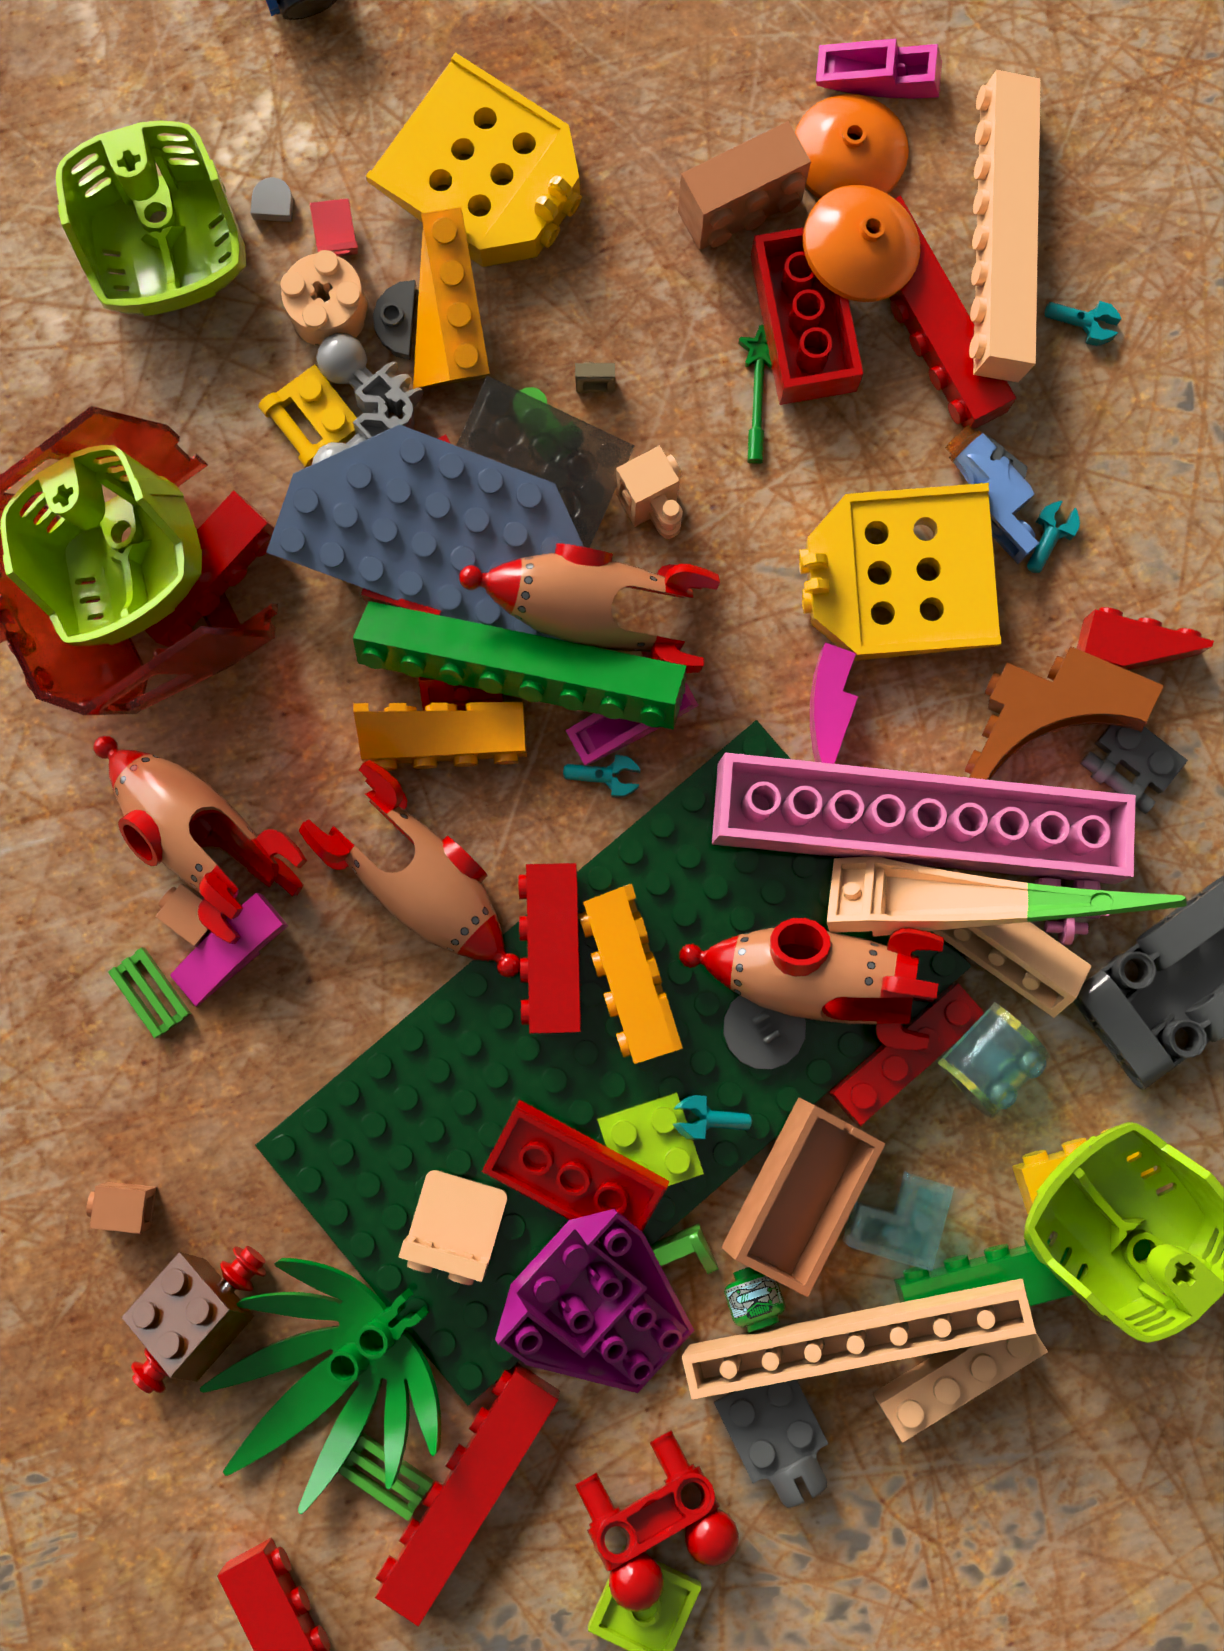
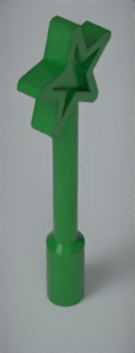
(759, 355)

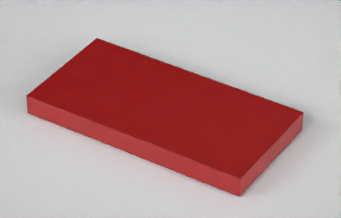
(571, 1170)

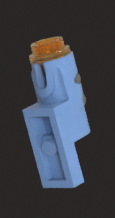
(987, 461)

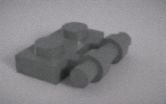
(1143, 755)

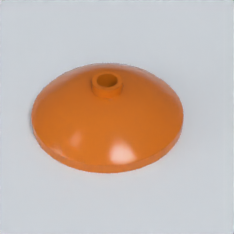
(837, 160)
(849, 256)

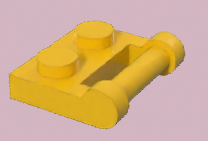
(320, 407)

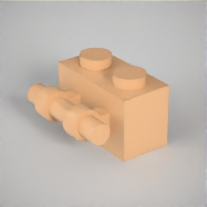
(650, 491)

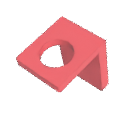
(334, 227)

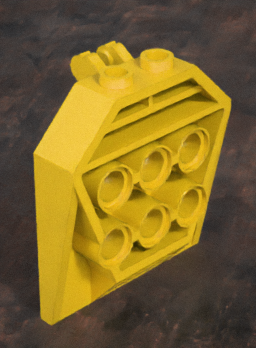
(446, 125)
(960, 552)

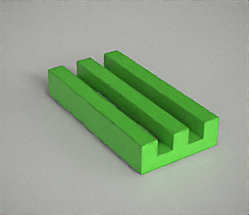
(129, 964)
(377, 1491)

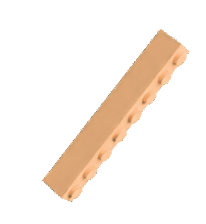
(1006, 227)
(859, 1339)

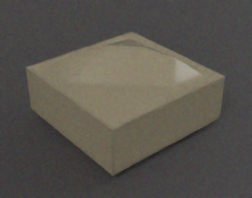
(594, 377)

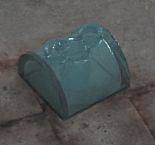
(994, 1060)

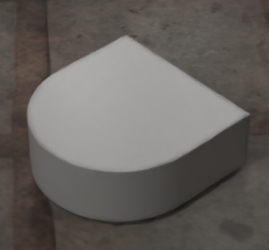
(272, 201)

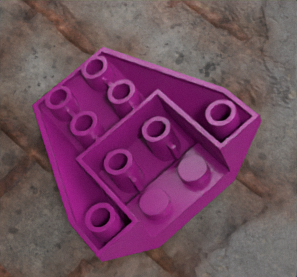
(595, 1306)

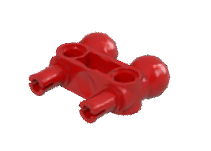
(709, 1532)

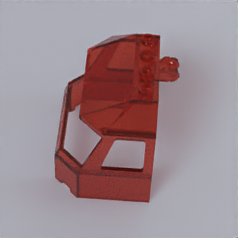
(109, 676)

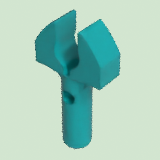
(1087, 320)
(1051, 534)
(605, 775)
(708, 1118)

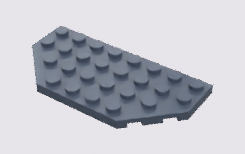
(414, 513)

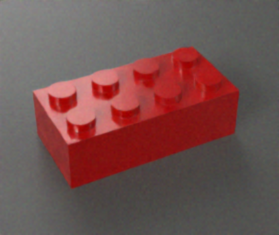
(804, 323)

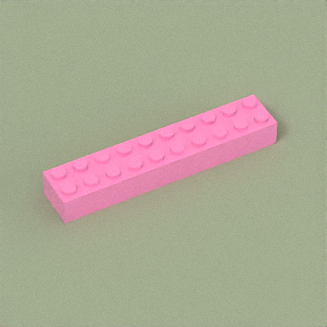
(923, 819)

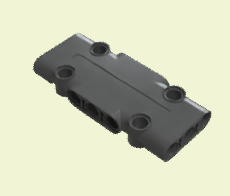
(1174, 989)

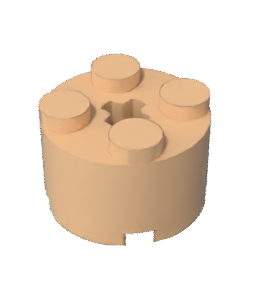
(320, 279)

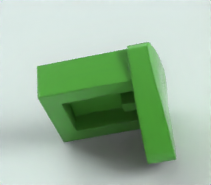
(685, 1243)

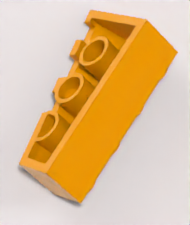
(448, 318)
(441, 734)
(631, 975)

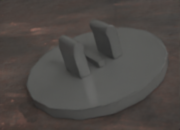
(762, 1035)

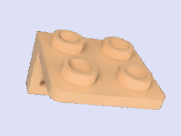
(454, 1227)

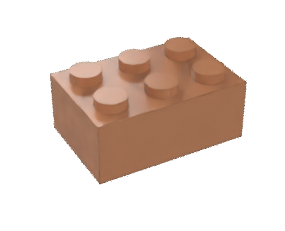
(743, 186)

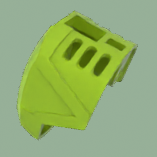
(164, 261)
(134, 578)
(1105, 1207)

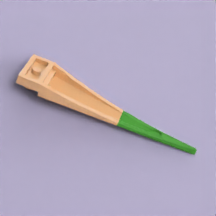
(894, 895)

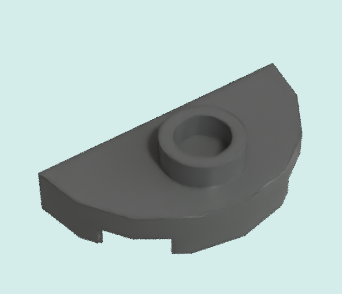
(395, 318)

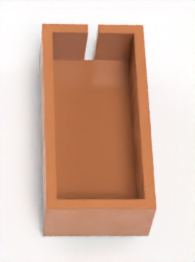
(802, 1197)

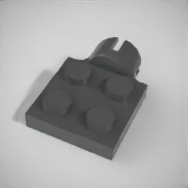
(776, 1437)

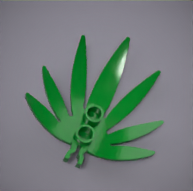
(365, 1349)

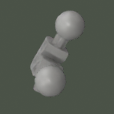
(344, 361)

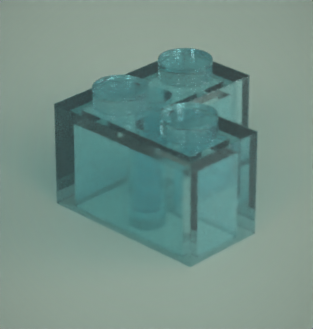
(909, 1232)

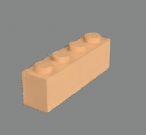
(1024, 961)
(951, 1381)

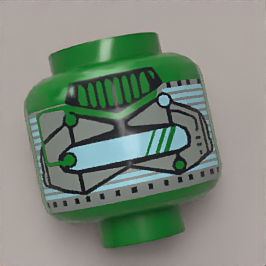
(754, 1300)

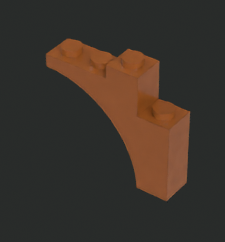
(1081, 693)

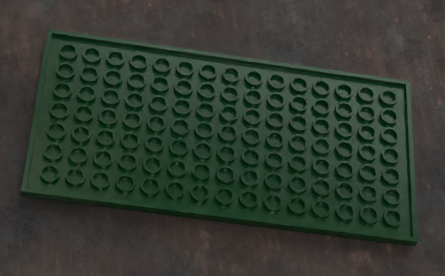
(462, 1060)

